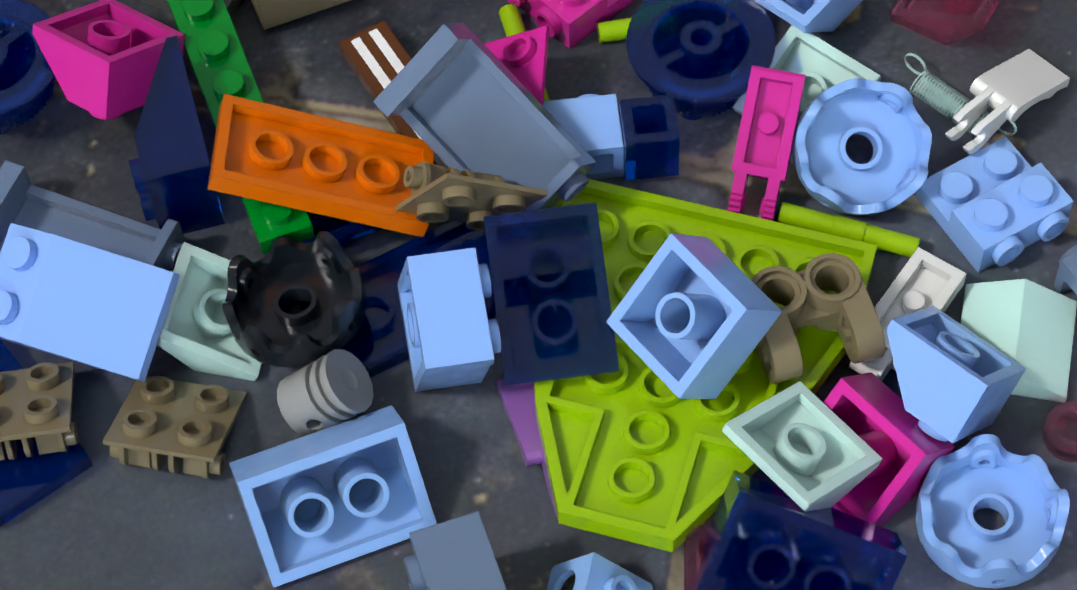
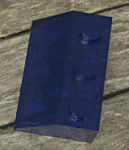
(772, 544)

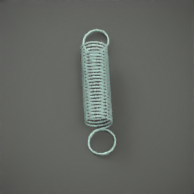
(943, 94)

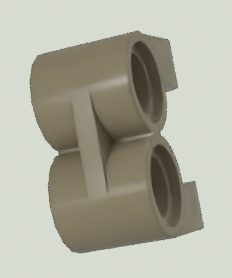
(806, 304)

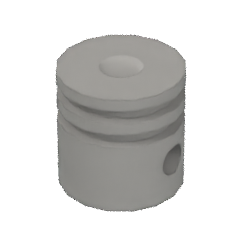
(325, 390)

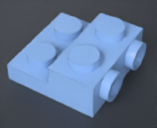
(996, 204)

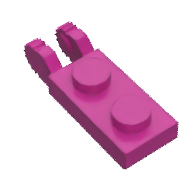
(766, 135)

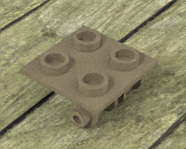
(464, 197)
(39, 406)
(176, 421)

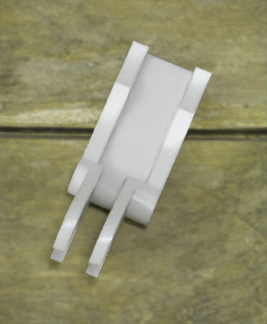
(1010, 92)

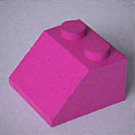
(104, 55)
(894, 435)

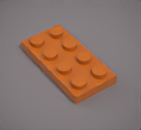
(315, 164)

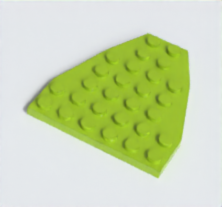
(621, 444)

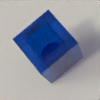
(650, 137)

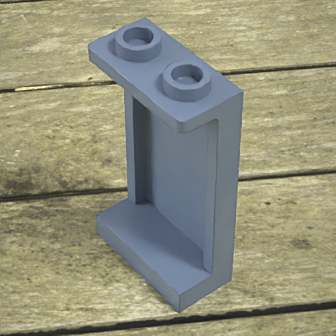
(484, 117)
(78, 221)

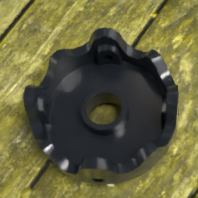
(290, 274)

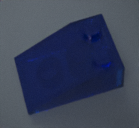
(172, 151)
(550, 294)

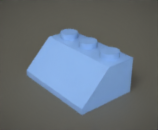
(333, 495)

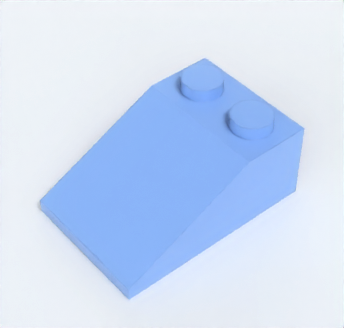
(82, 301)

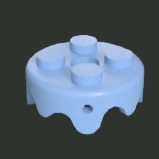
(898, 139)
(992, 478)

